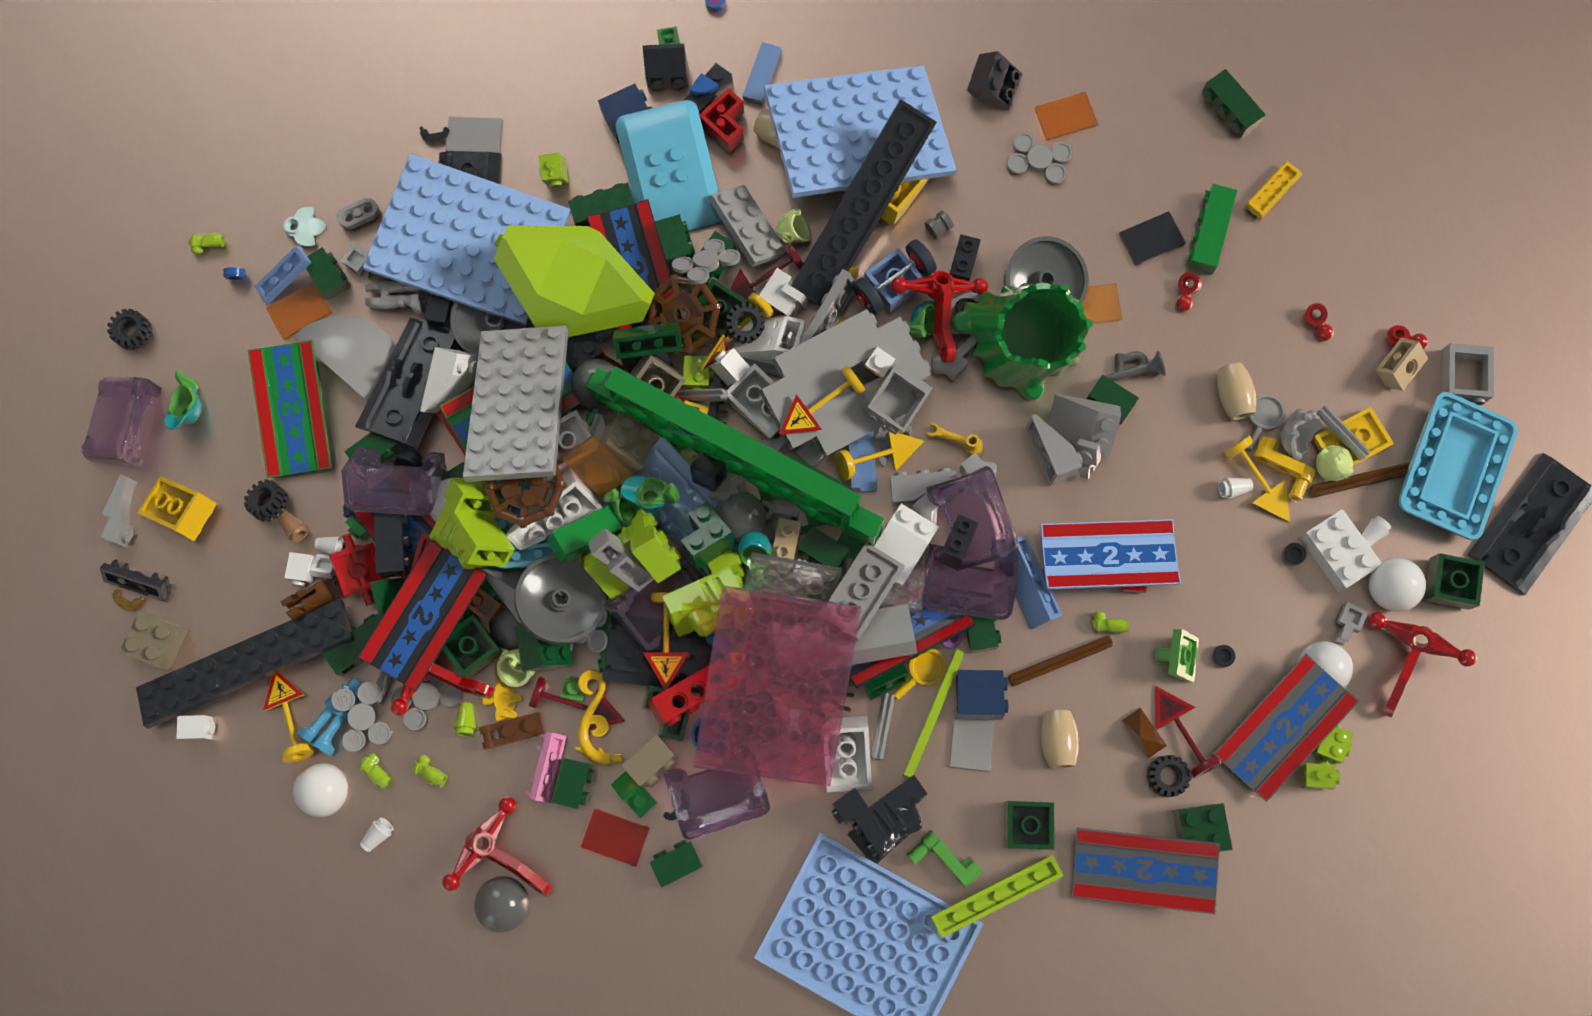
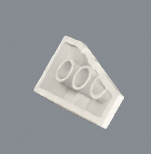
(573, 505)

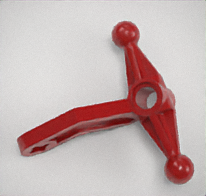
(941, 288)
(1436, 646)
(400, 705)
(472, 855)

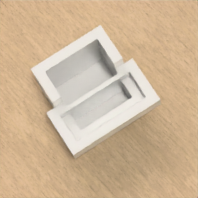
(782, 296)

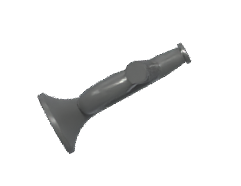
(1154, 365)

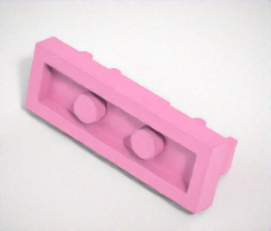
(547, 767)

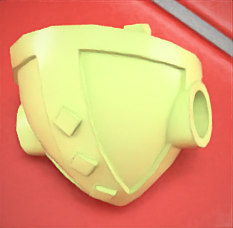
(791, 230)
(1334, 463)
(510, 669)

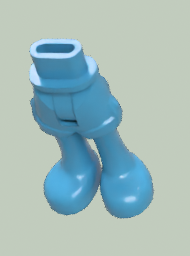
(311, 732)

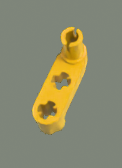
(1267, 454)

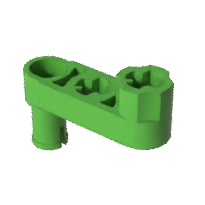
(964, 872)

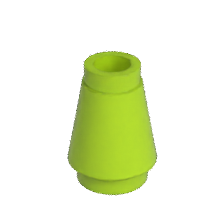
(465, 720)

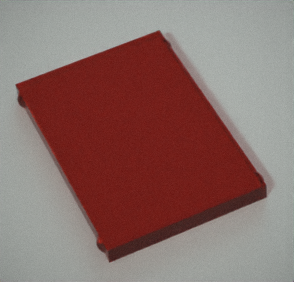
(615, 837)

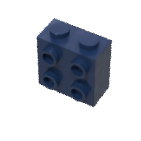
(622, 103)
(981, 694)

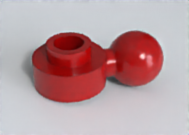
(1184, 301)
(1324, 331)
(1392, 339)

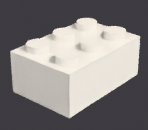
(1340, 550)

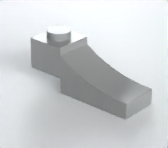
(118, 527)
(619, 560)

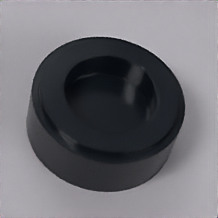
(1294, 554)
(1223, 656)

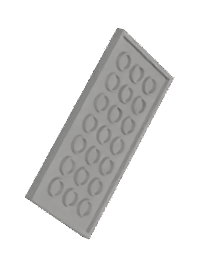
(516, 404)

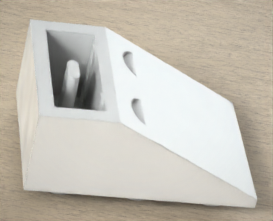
(779, 336)

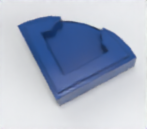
(703, 85)

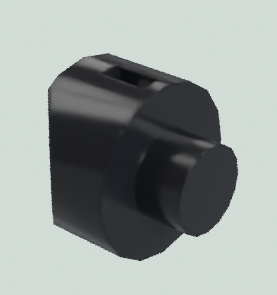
(407, 457)

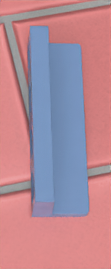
(865, 472)
(1032, 594)

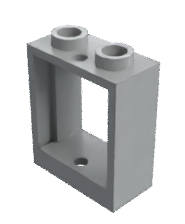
(1472, 353)
(909, 381)

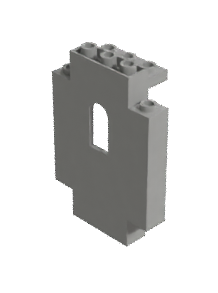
(816, 370)

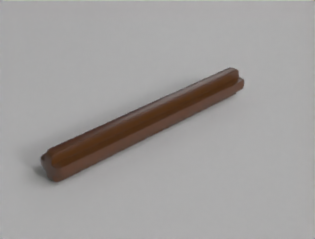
(1359, 480)
(1060, 660)

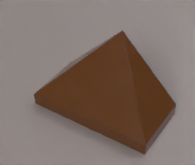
(1144, 733)

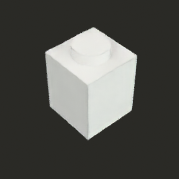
(729, 366)
(298, 569)
(195, 727)

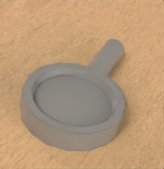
(1268, 416)

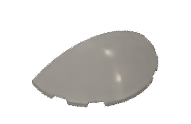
(351, 349)

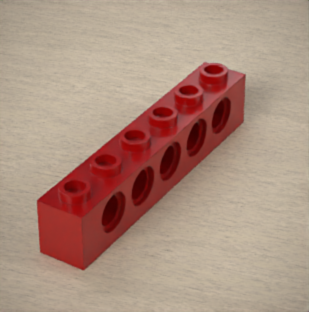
(662, 705)

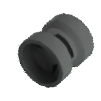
(938, 225)

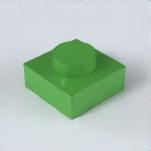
(571, 689)

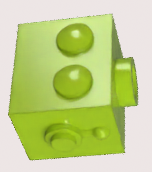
(553, 169)
(694, 375)
(1335, 746)
(1321, 776)

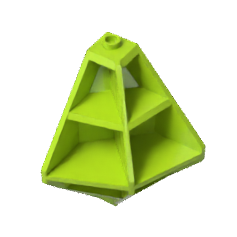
(571, 278)

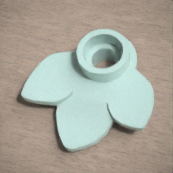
(307, 227)

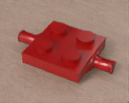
(355, 569)

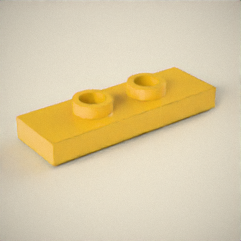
(1273, 190)

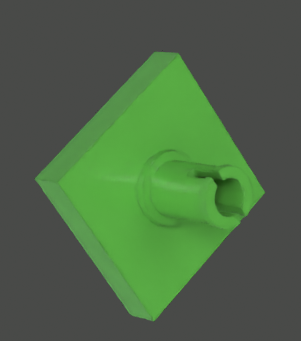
(1181, 655)

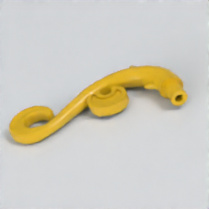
(586, 748)

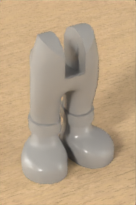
(388, 301)

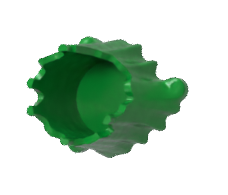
(1026, 334)

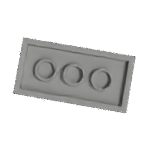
(747, 225)
(832, 306)
(868, 583)

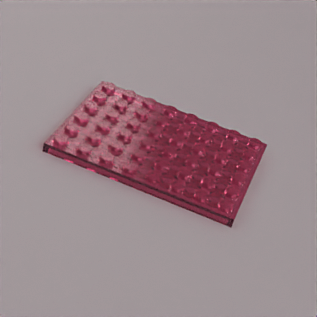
(776, 686)

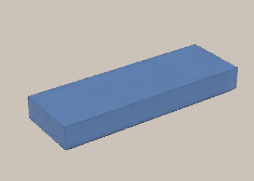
(762, 72)
(283, 274)

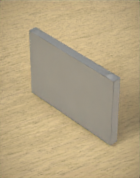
(474, 134)
(971, 743)

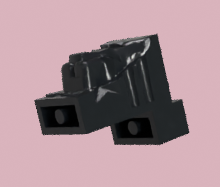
(885, 820)

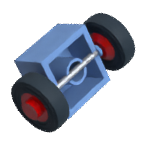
(875, 289)

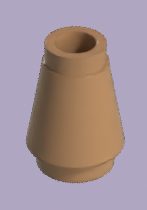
(292, 527)

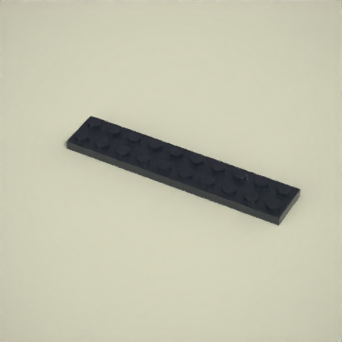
(864, 200)
(244, 663)

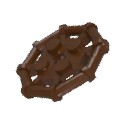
(694, 308)
(525, 500)

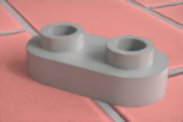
(358, 212)

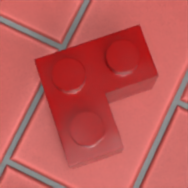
(720, 120)

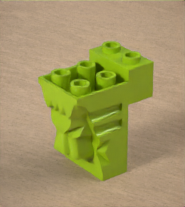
(469, 527)
(647, 545)
(698, 603)

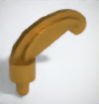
(124, 603)

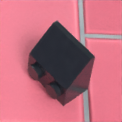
(665, 66)

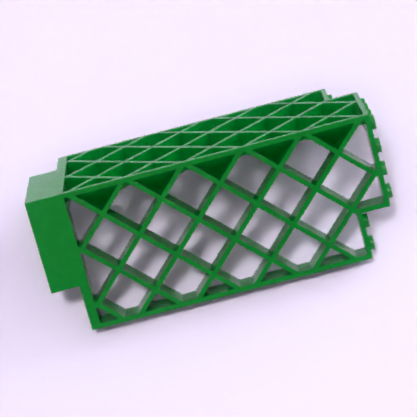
(771, 472)

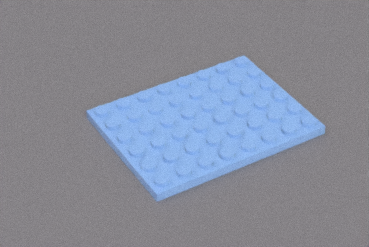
(833, 122)
(445, 232)
(864, 937)

